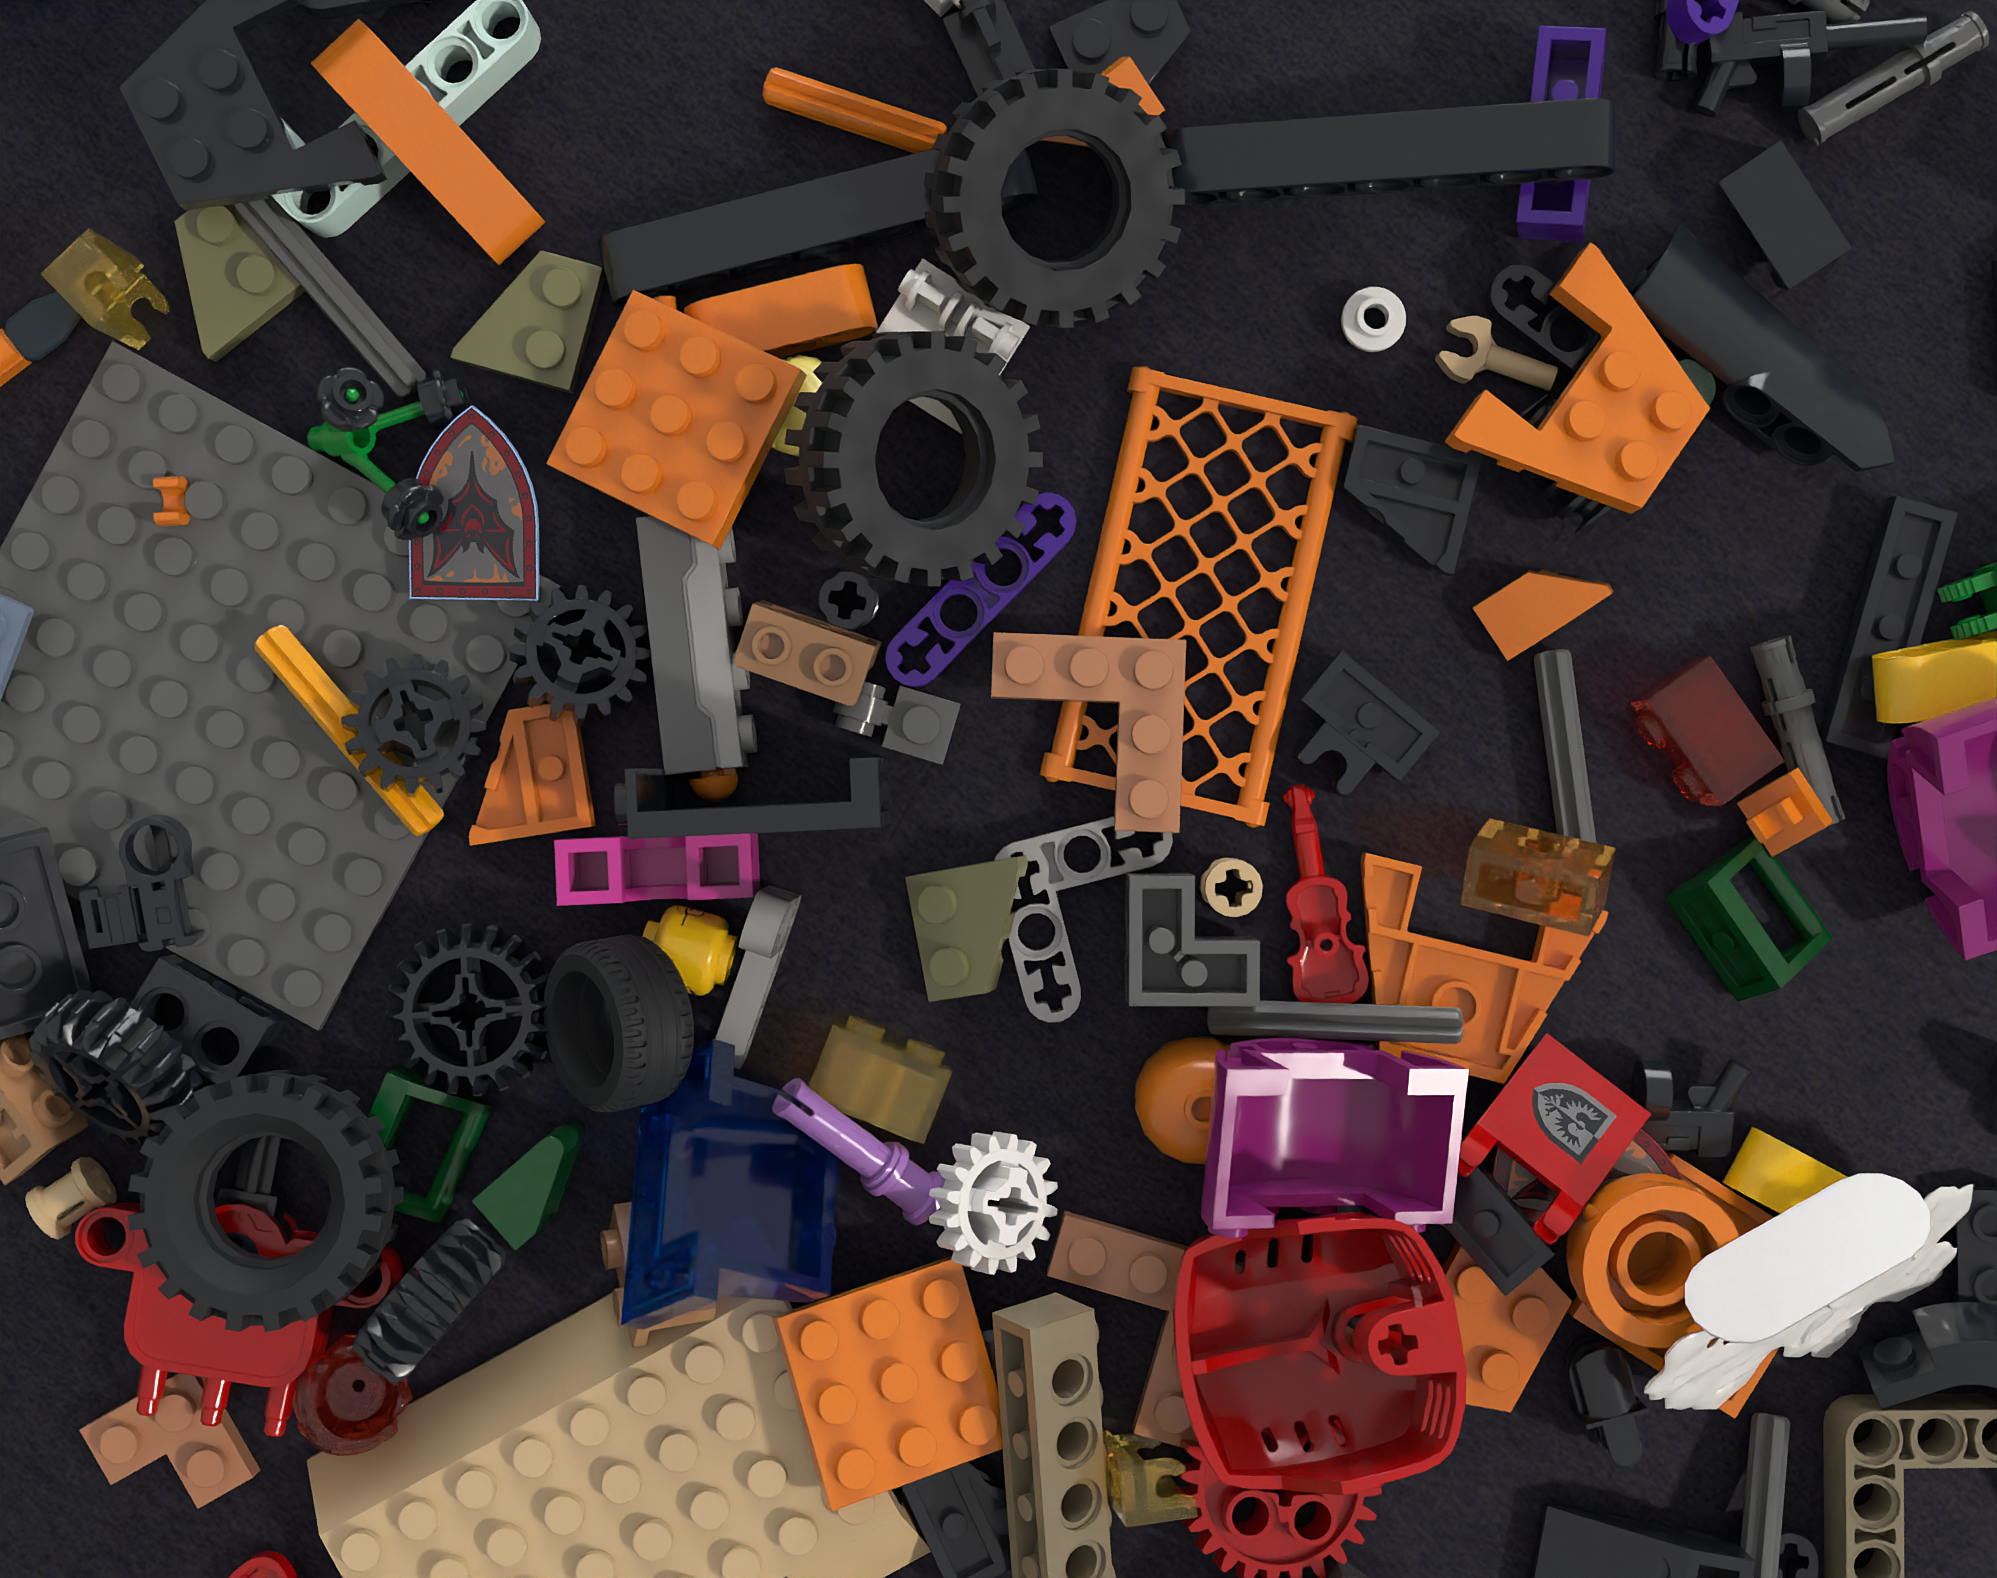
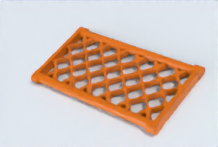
(1337, 430)

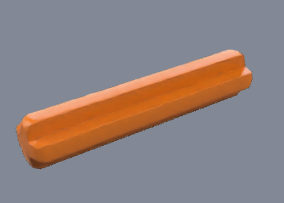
(851, 111)

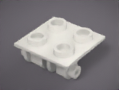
(937, 303)

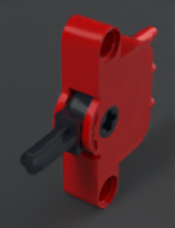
(170, 1340)

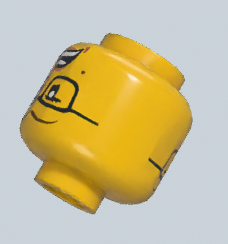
(697, 946)

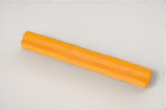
(327, 706)

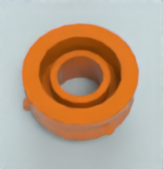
(1604, 1233)

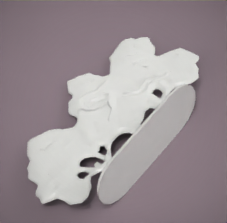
(1806, 1281)

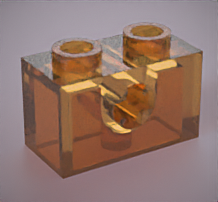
(1538, 876)

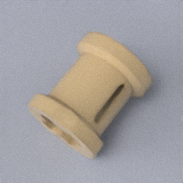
(1244, 900)
(70, 1197)

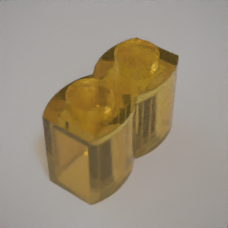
(881, 1080)

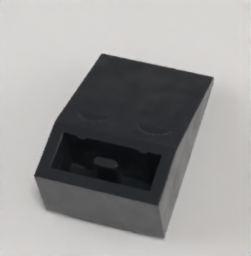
(1611, 1546)

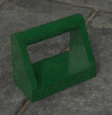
(1731, 932)
(393, 1106)
(533, 1186)

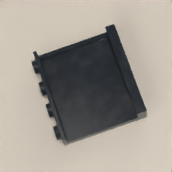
(648, 809)

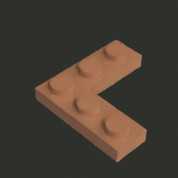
(1145, 682)
(1140, 1271)

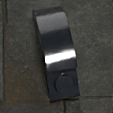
(1948, 1351)

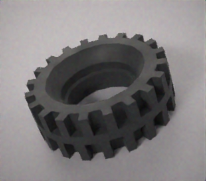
(973, 170)
(842, 443)
(181, 1211)

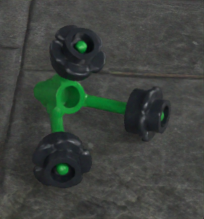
(350, 431)

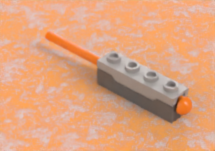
(694, 654)

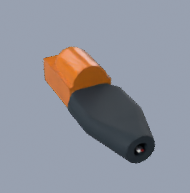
(35, 333)

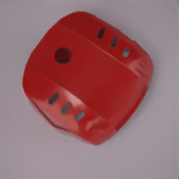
(1276, 1353)

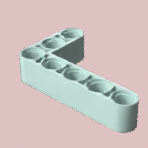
(464, 39)

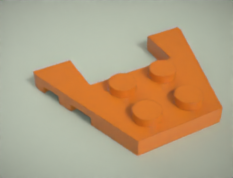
(1618, 415)
(1498, 994)
(1499, 1332)

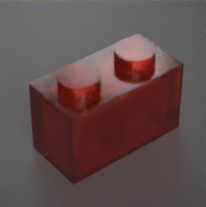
(1705, 733)

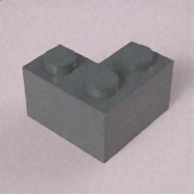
(1172, 964)

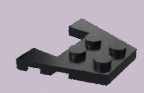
(218, 124)

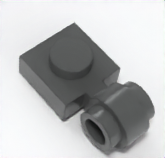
(916, 723)

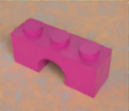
(656, 868)

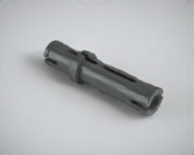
(1954, 43)
(1793, 718)

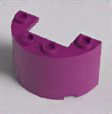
(1947, 819)
(1330, 1130)

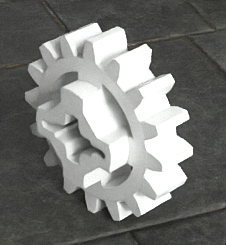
(993, 1234)

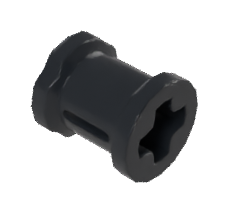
(833, 611)

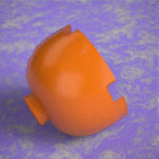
(1176, 1096)

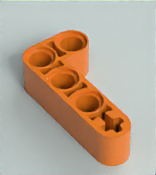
(427, 141)

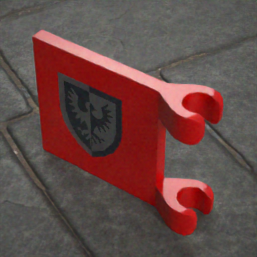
(1559, 1126)

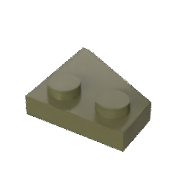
(230, 277)
(538, 324)
(963, 923)

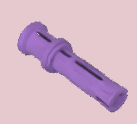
(882, 1166)

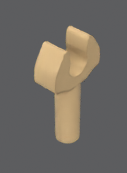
(1491, 357)

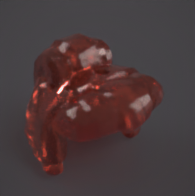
(338, 1417)

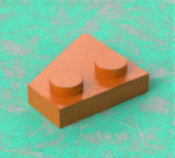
(536, 780)

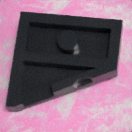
(963, 1521)

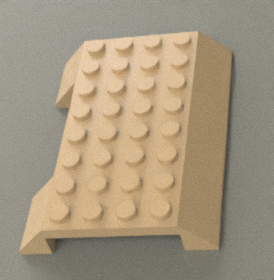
(608, 1466)

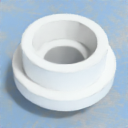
(1363, 336)

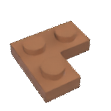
(204, 1456)

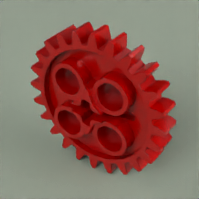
(1269, 1536)

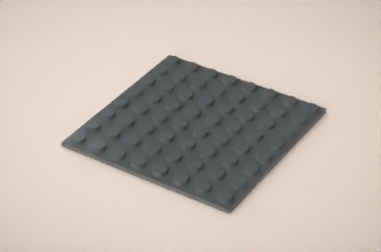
(150, 689)

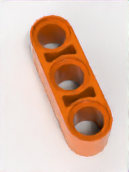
(794, 311)

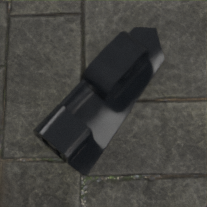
(1774, 373)

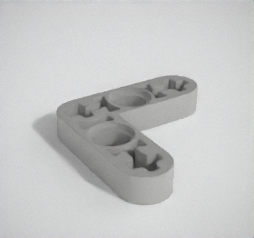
(1056, 876)
(764, 942)

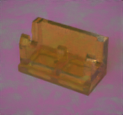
(102, 286)
(1142, 1489)

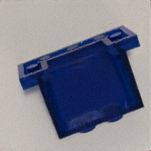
(725, 1198)

